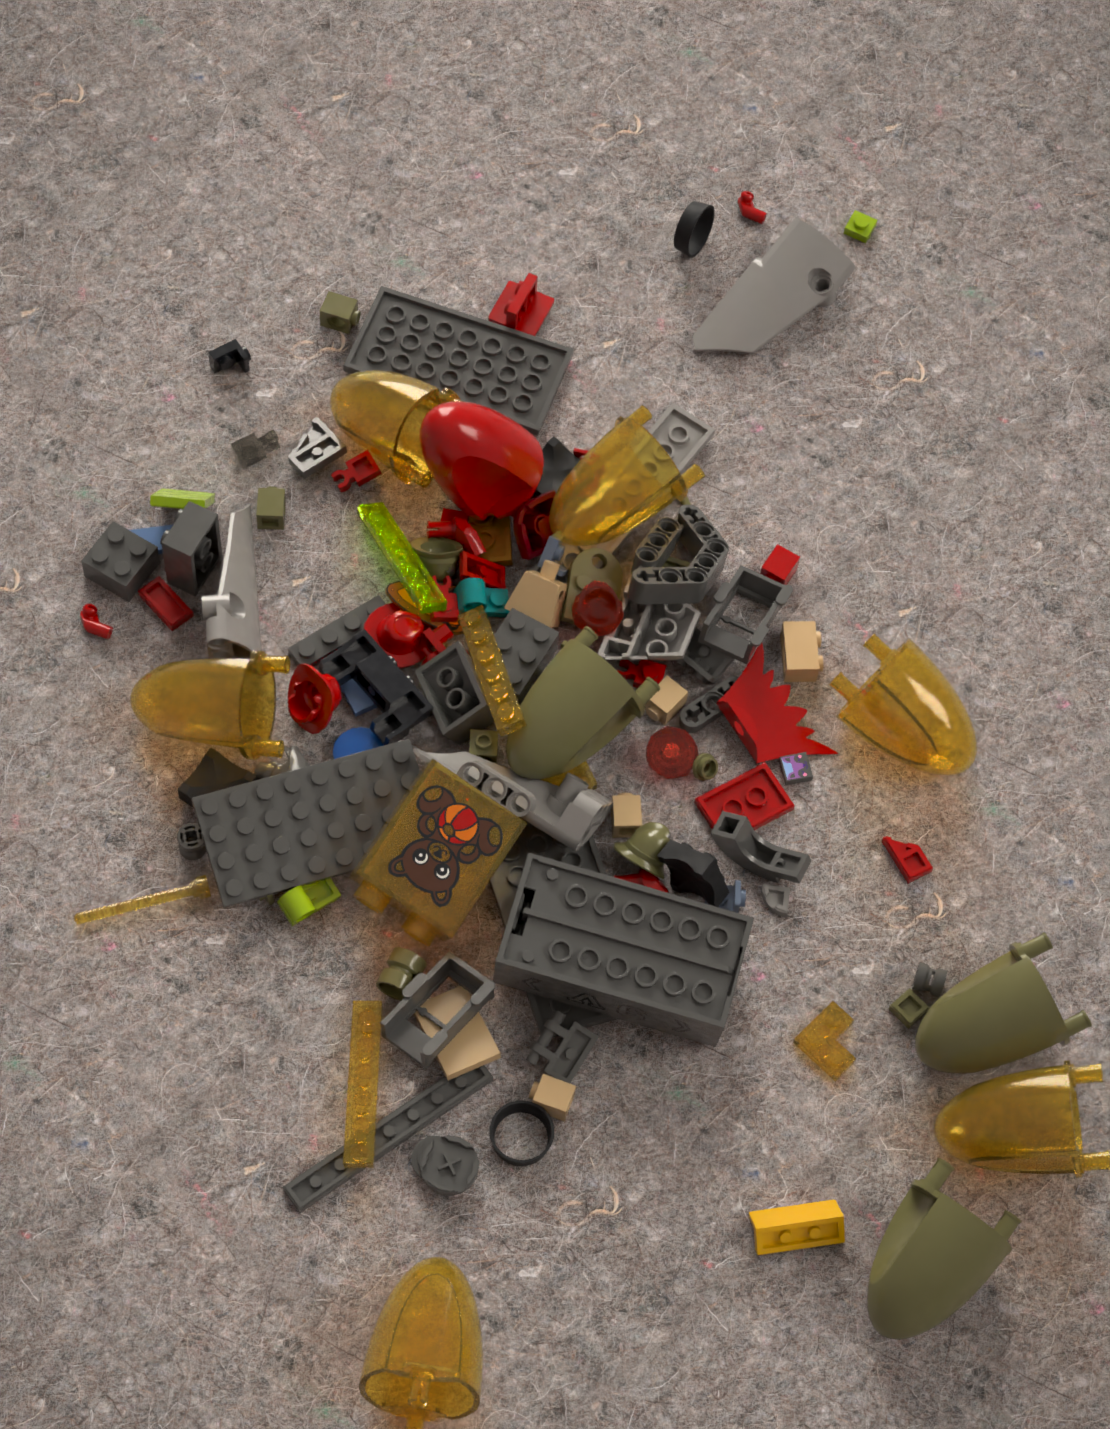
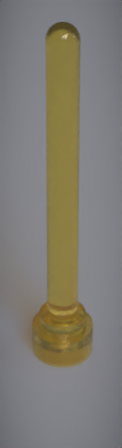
(197, 888)

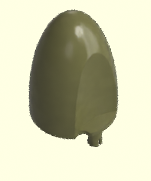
(573, 711)
(995, 1016)
(932, 1259)

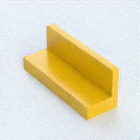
(797, 1227)

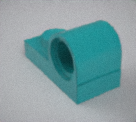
(472, 593)

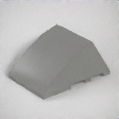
(651, 631)

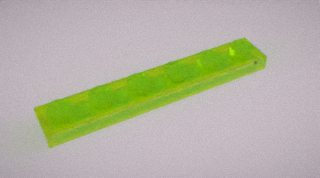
(402, 558)

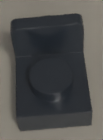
(229, 354)

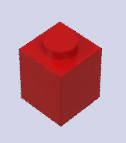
(780, 565)

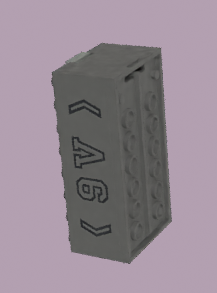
(622, 950)

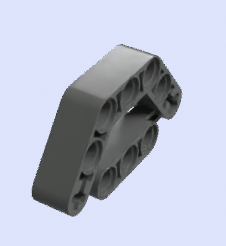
(677, 585)

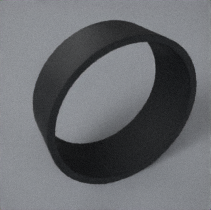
(694, 228)
(522, 1106)

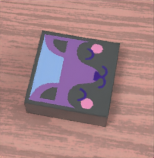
(795, 768)

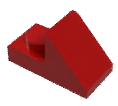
(477, 567)

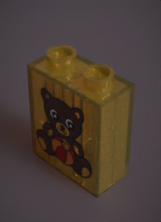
(435, 854)

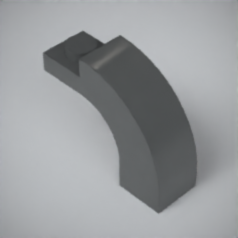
(752, 852)

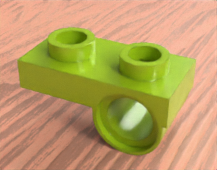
(307, 900)

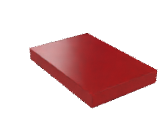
(751, 794)

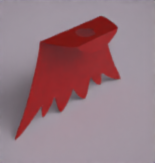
(762, 719)

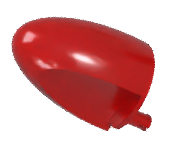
(480, 458)

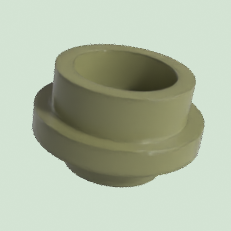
(705, 767)

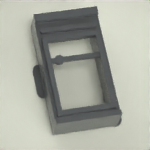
(751, 586)
(411, 1039)

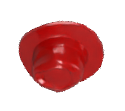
(398, 634)
(312, 698)

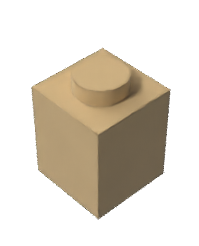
(667, 701)
(625, 815)
(553, 1096)

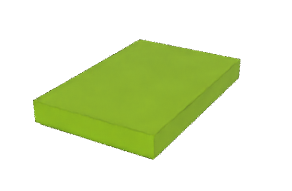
(179, 498)

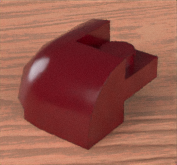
(532, 525)

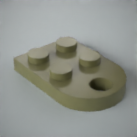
(583, 572)

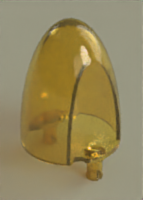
(385, 415)
(618, 485)
(214, 702)
(909, 711)
(1022, 1123)
(426, 1347)

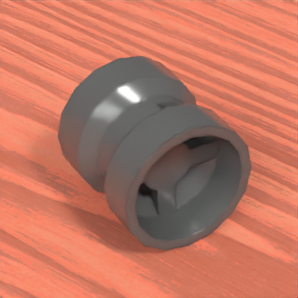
(194, 847)
(923, 977)

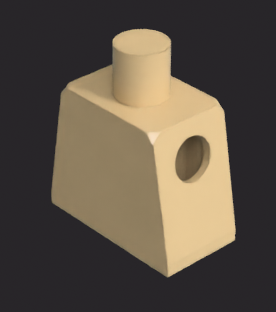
(540, 595)

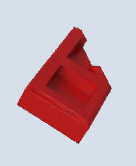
(908, 859)

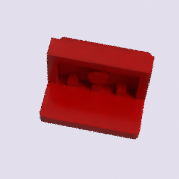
(522, 306)

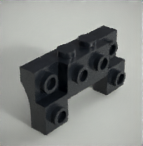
(383, 683)

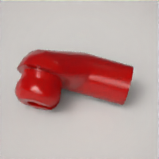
(748, 210)
(92, 624)

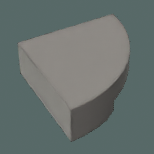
(776, 898)

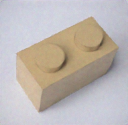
(800, 651)

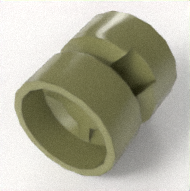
(403, 968)

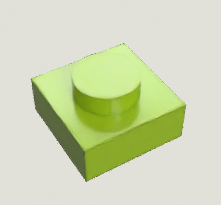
(860, 226)

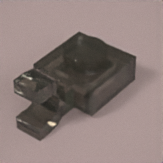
(252, 449)

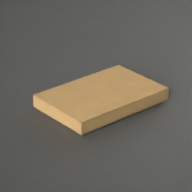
(471, 1046)

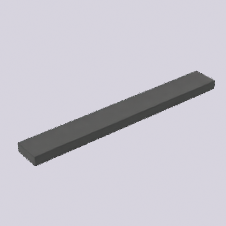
(390, 1133)

